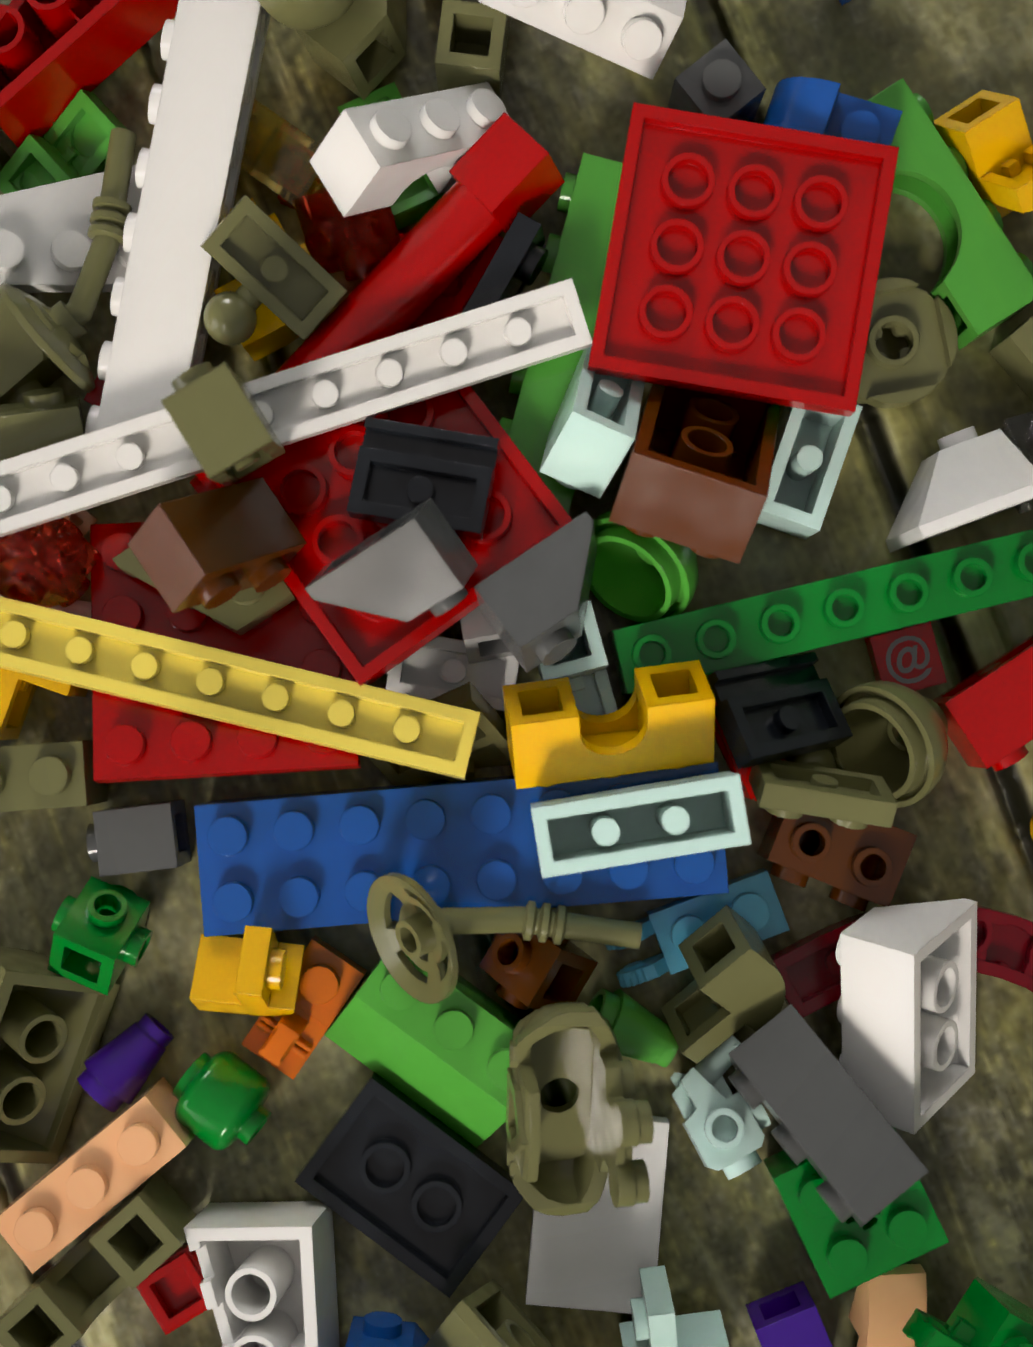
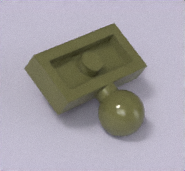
(271, 273)
(815, 788)

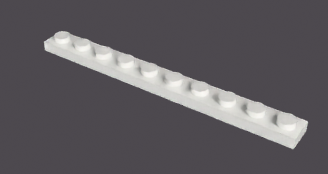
(301, 402)

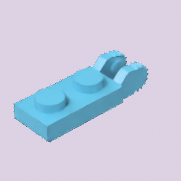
(672, 923)

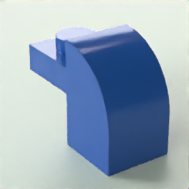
(820, 108)

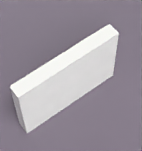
(597, 1254)

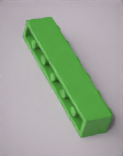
(577, 255)

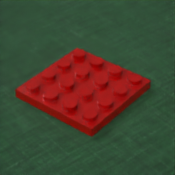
(743, 259)
(315, 489)
(160, 743)

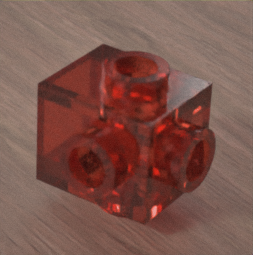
(345, 243)
(46, 564)

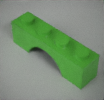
(981, 271)

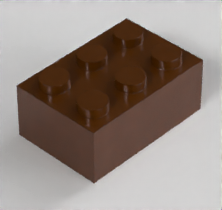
(698, 470)

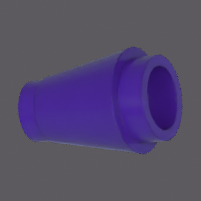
(125, 1063)

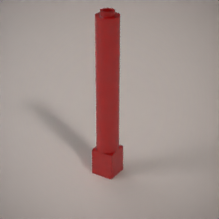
(493, 183)

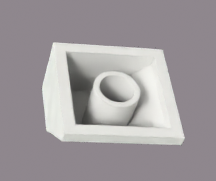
(962, 485)

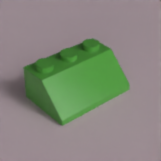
(438, 1054)

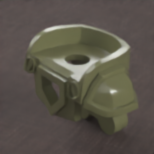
(567, 1151)

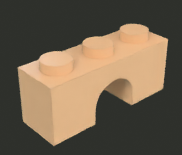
(95, 1177)

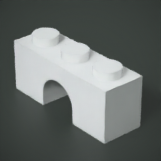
(391, 143)

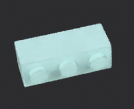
(640, 823)

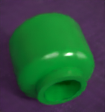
(222, 1100)

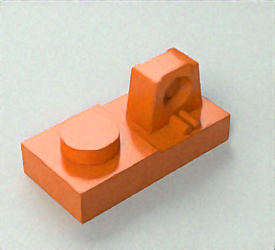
(323, 990)

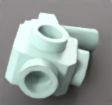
(717, 1121)

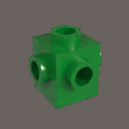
(99, 935)

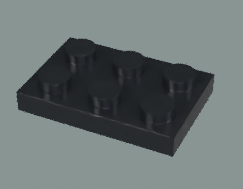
(411, 1184)

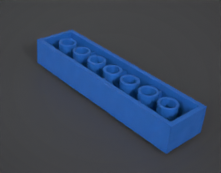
(464, 841)

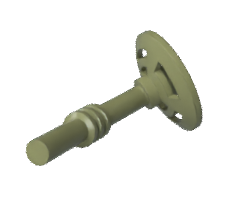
(60, 327)
(430, 930)

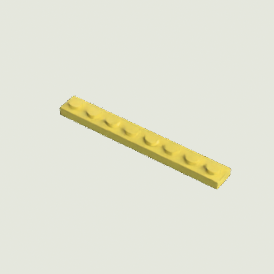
(236, 689)

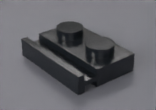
(513, 265)
(411, 463)
(777, 710)

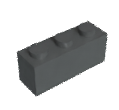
(824, 1118)

